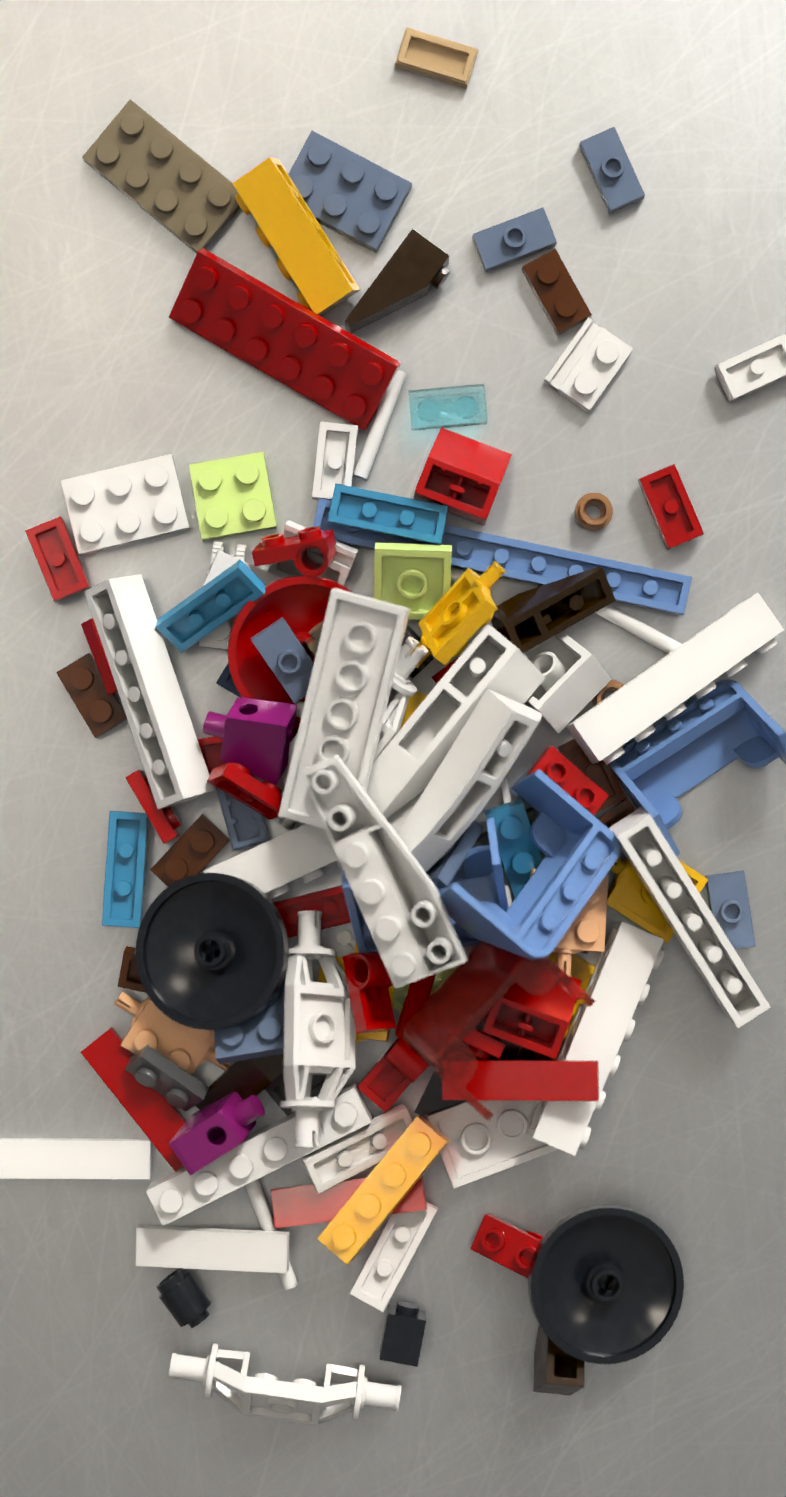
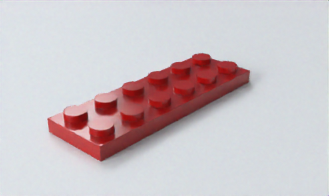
(284, 339)

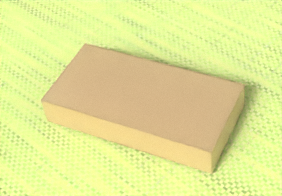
(436, 58)

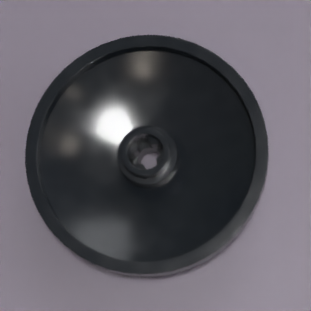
(179, 947)
(625, 1312)

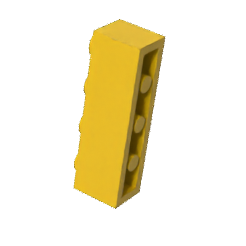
(295, 236)
(383, 1189)

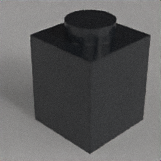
(403, 1334)

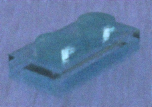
(447, 407)

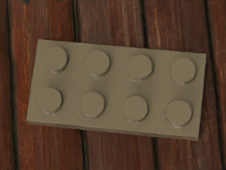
(163, 177)

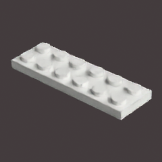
(345, 694)

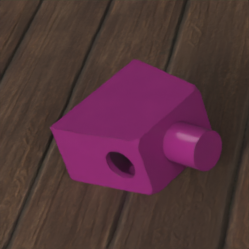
(255, 735)
(215, 1130)

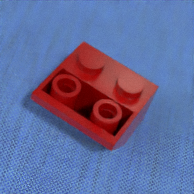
(462, 475)
(531, 1019)

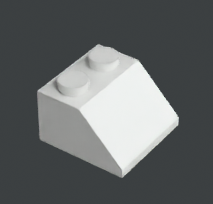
(570, 679)

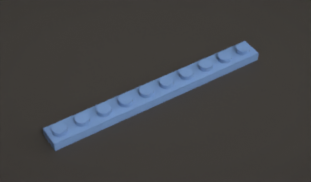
(535, 562)

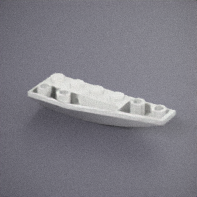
(427, 736)
(468, 776)
(386, 879)

